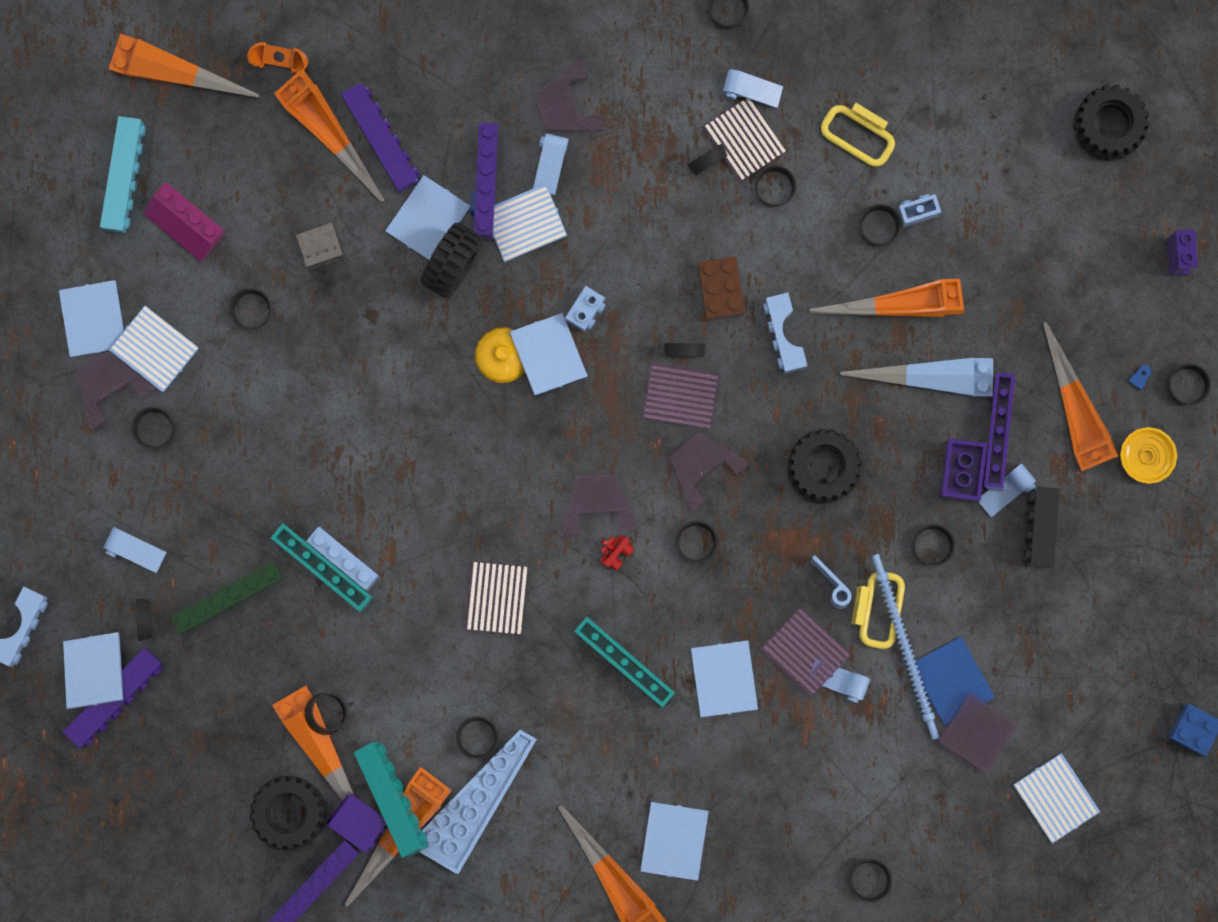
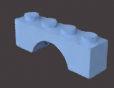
(791, 357)
(342, 558)
(30, 605)

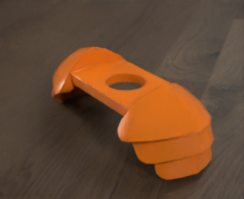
(264, 54)

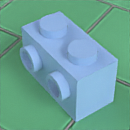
(919, 210)
(585, 309)

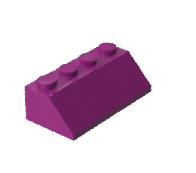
(184, 222)

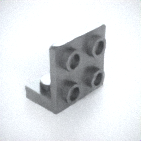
(320, 246)

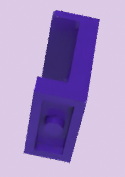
(1182, 252)
(357, 822)

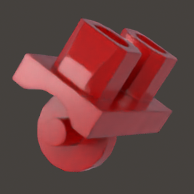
(612, 550)

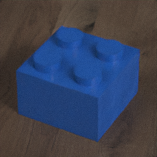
(1194, 730)

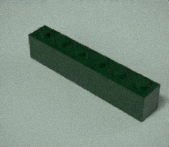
(227, 598)

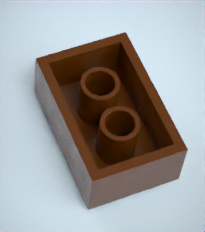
(721, 289)

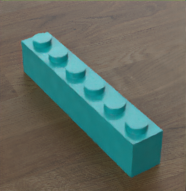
(322, 568)
(624, 662)
(391, 799)

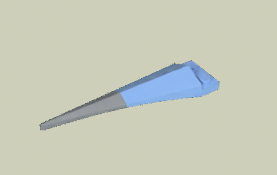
(959, 376)

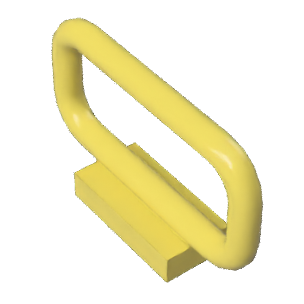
(866, 119)
(863, 605)

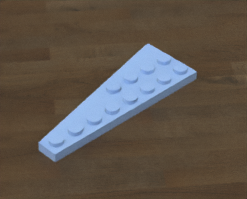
(465, 817)

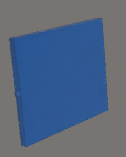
(950, 676)

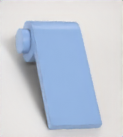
(751, 87)
(550, 161)
(1014, 484)
(134, 550)
(841, 595)
(849, 684)

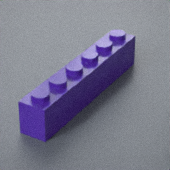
(380, 138)
(486, 180)
(999, 431)
(95, 718)
(317, 883)

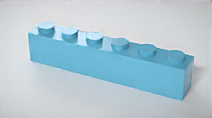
(122, 175)

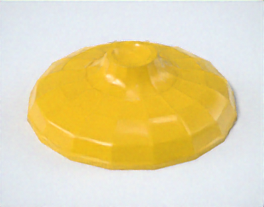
(498, 357)
(1148, 455)

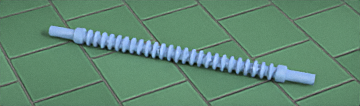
(926, 710)

